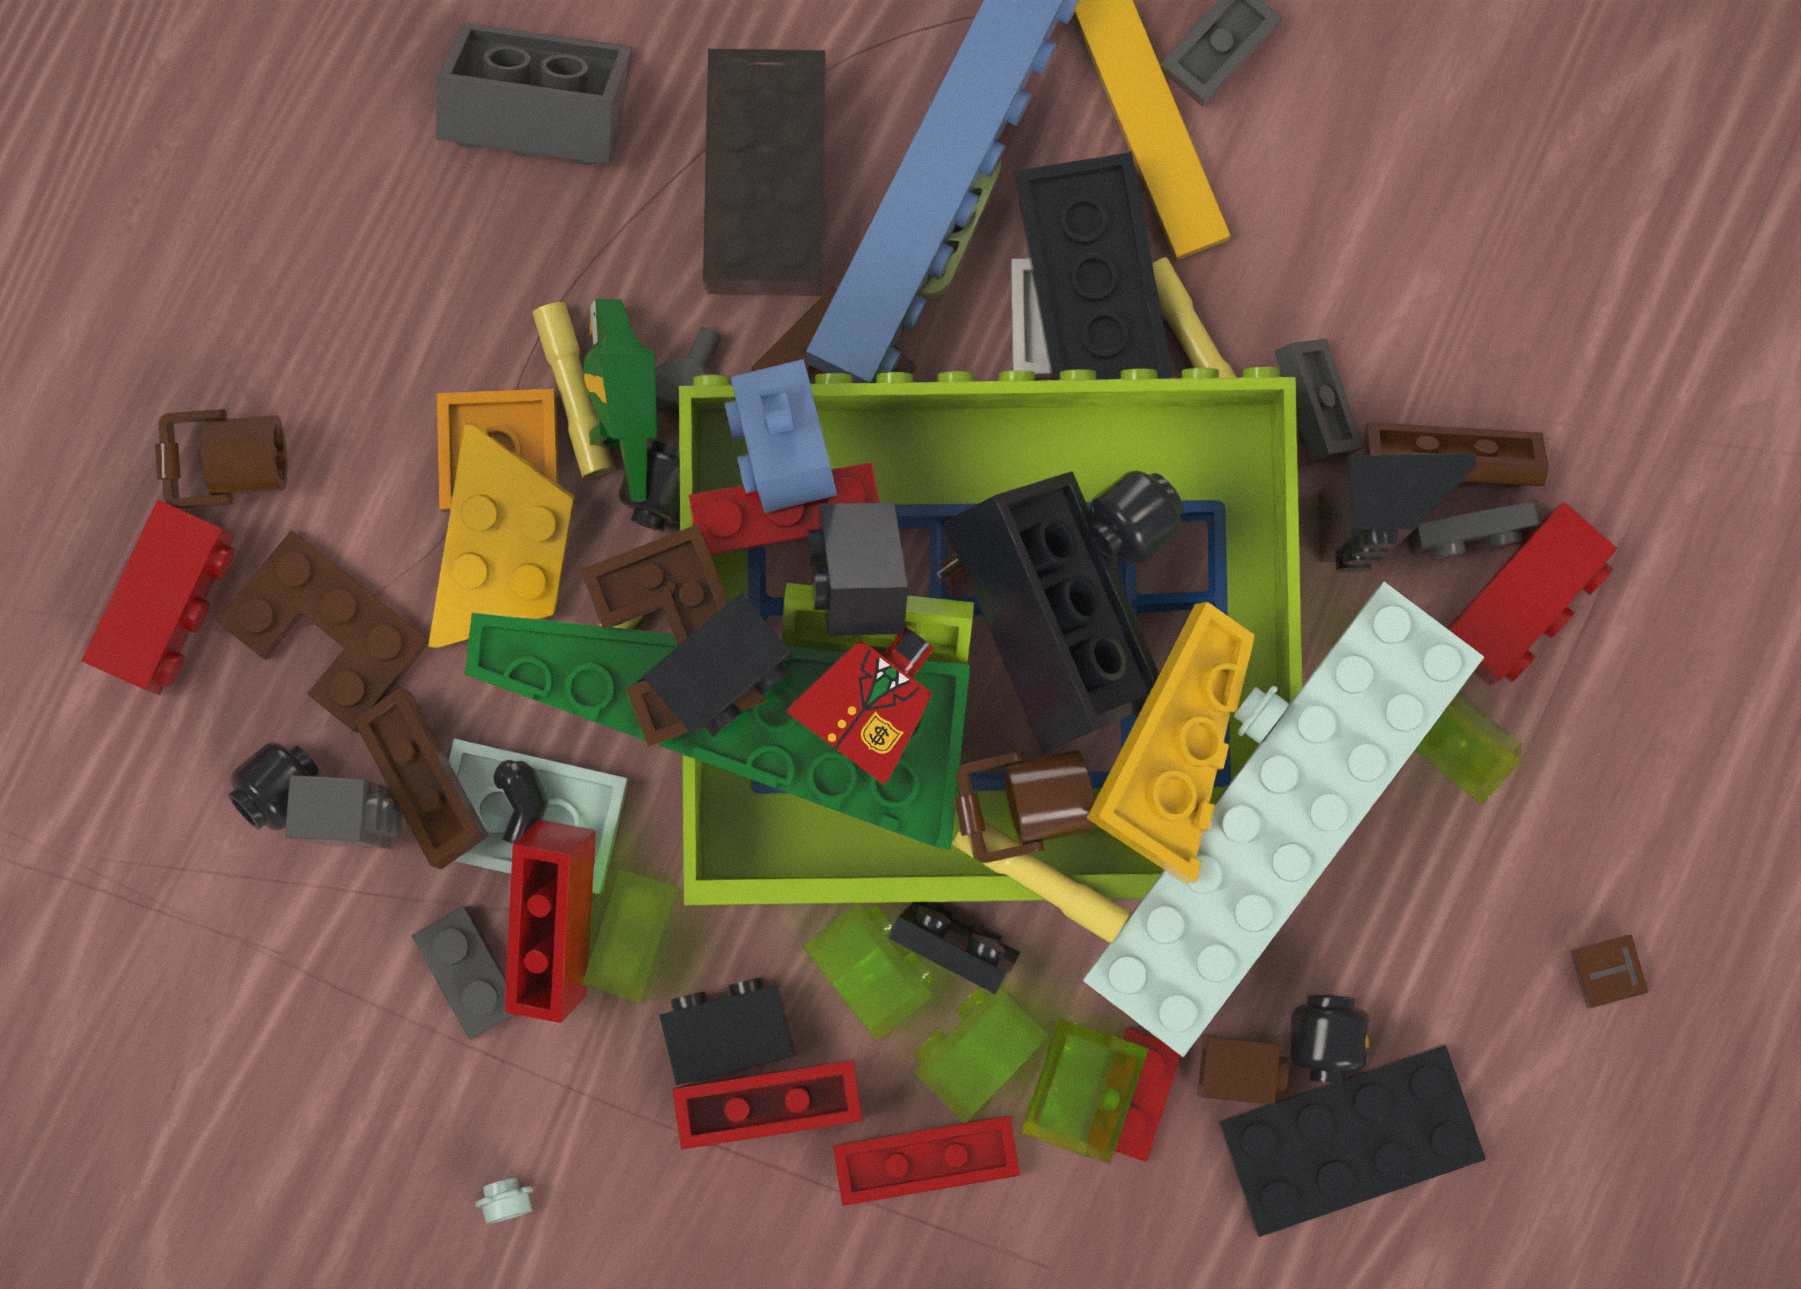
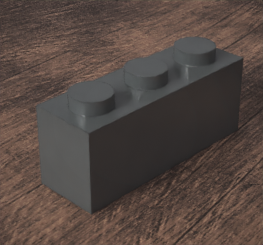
(341, 812)

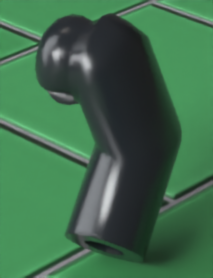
(524, 794)

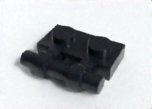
(955, 944)

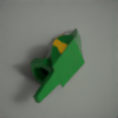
(622, 390)

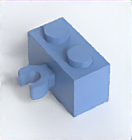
(781, 435)

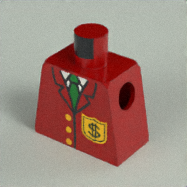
(869, 703)

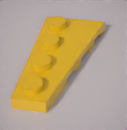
(1170, 759)

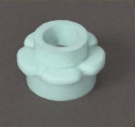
(1260, 713)
(504, 1201)

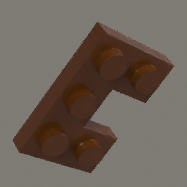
(668, 575)
(304, 582)

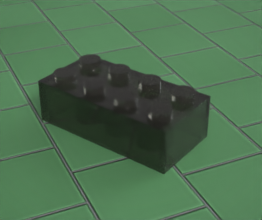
(765, 172)

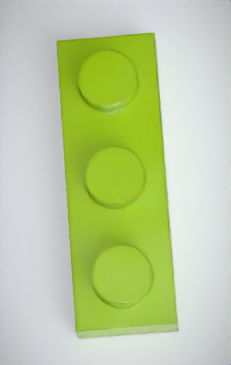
(938, 621)

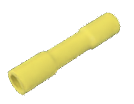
(1180, 315)
(564, 357)
(1073, 898)

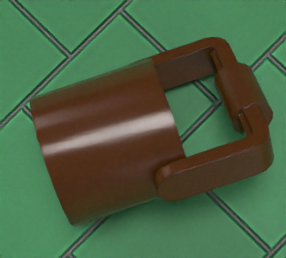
(235, 454)
(1044, 798)

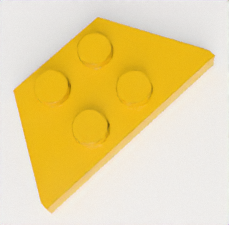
(500, 540)

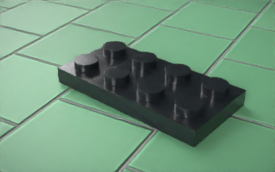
(1092, 267)
(1351, 1140)

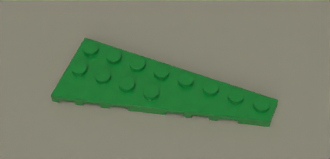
(588, 674)

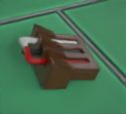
(952, 569)

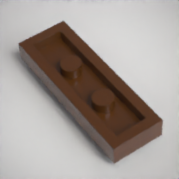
(1501, 455)
(420, 778)

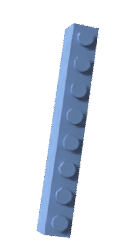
(936, 187)

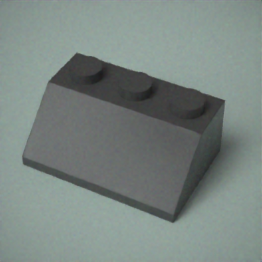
(532, 93)

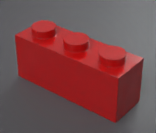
(1533, 593)
(160, 598)
(549, 920)
(767, 1104)

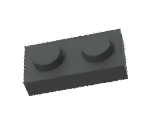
(1219, 46)
(1321, 403)
(1498, 526)
(465, 971)

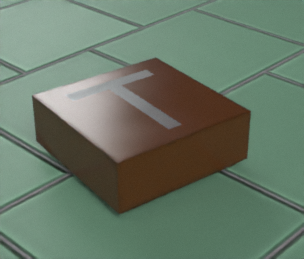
(1609, 971)

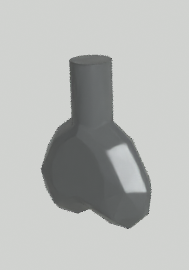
(681, 370)

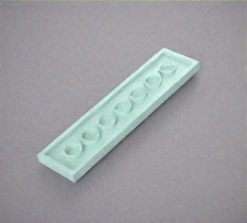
(1284, 818)

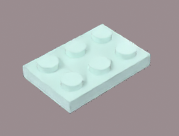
(574, 798)

